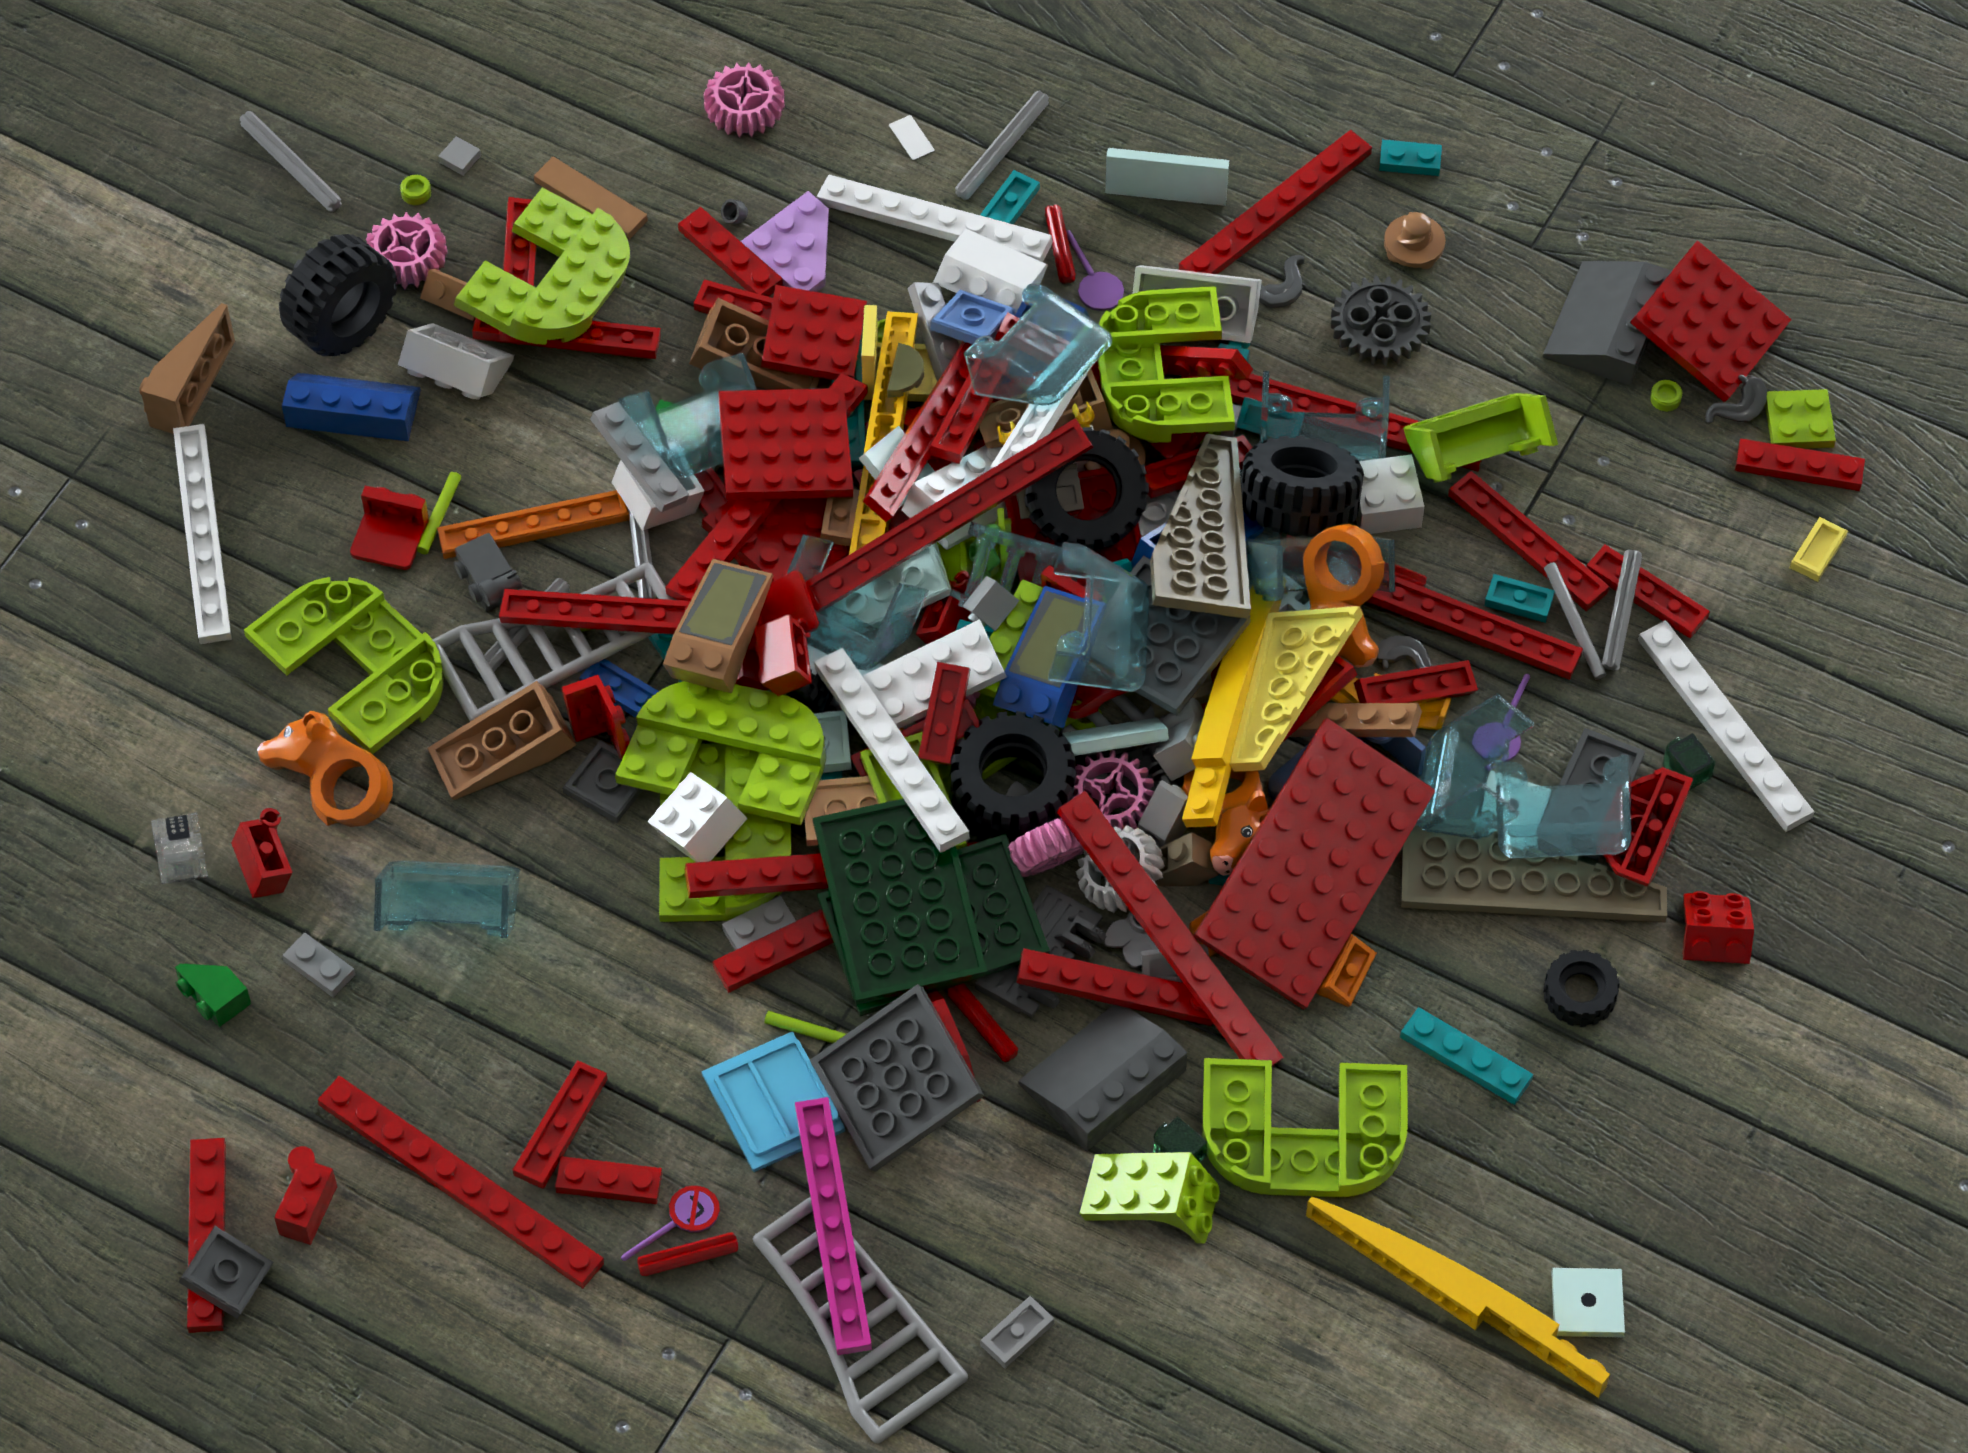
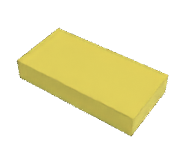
(1818, 549)

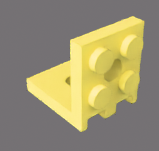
(871, 354)

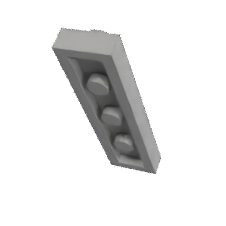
(928, 302)
(639, 457)

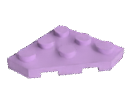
(795, 243)

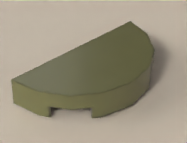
(906, 371)

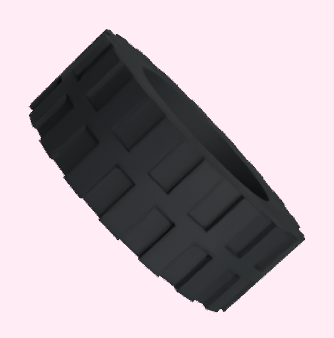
(1581, 1012)

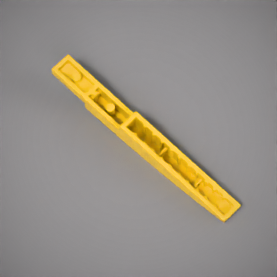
(884, 417)
(1222, 720)
(1460, 1291)

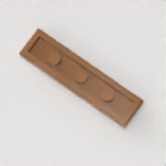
(589, 195)

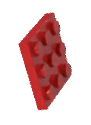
(813, 333)

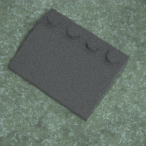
(1596, 318)
(1105, 1074)

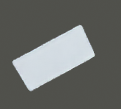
(911, 137)

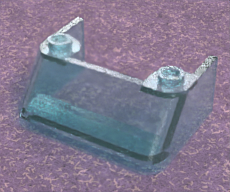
(1359, 433)
(1278, 564)
(839, 630)
(1459, 766)
(446, 894)

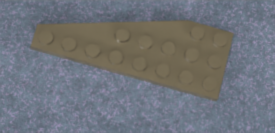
(1203, 545)
(1478, 877)

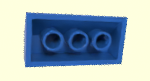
(350, 406)

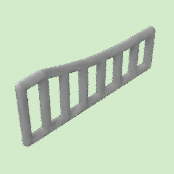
(559, 670)
(819, 1316)

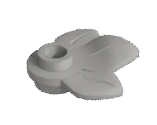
(1131, 938)

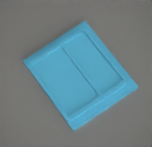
(760, 1096)

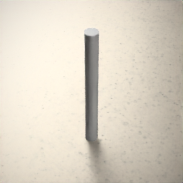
(1575, 621)

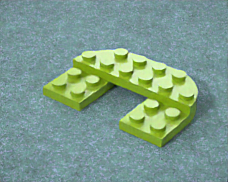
(562, 306)
(1133, 370)
(401, 661)
(748, 718)
(727, 771)
(1303, 1159)

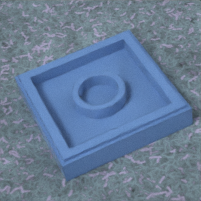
(970, 317)

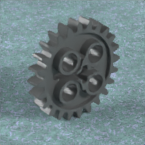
(1366, 336)

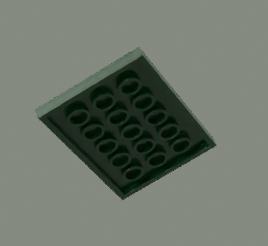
(897, 902)
(999, 907)

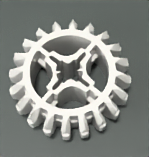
(1090, 875)

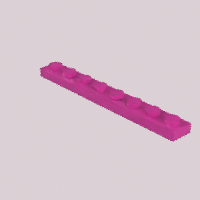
(833, 1226)

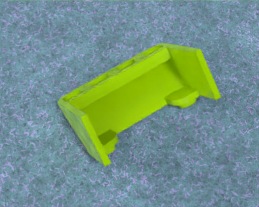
(1479, 432)

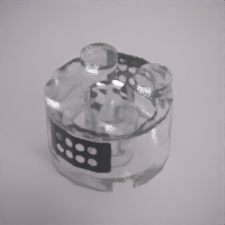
(179, 848)

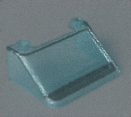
(1039, 354)
(689, 431)
(1114, 628)
(1566, 817)

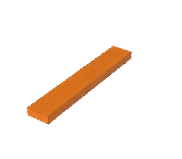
(537, 522)

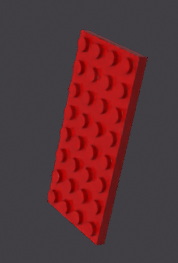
(1314, 863)

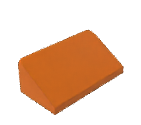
(1347, 972)

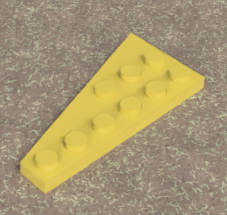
(1288, 668)

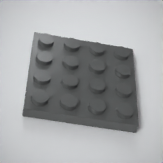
(1182, 648)
(896, 1078)

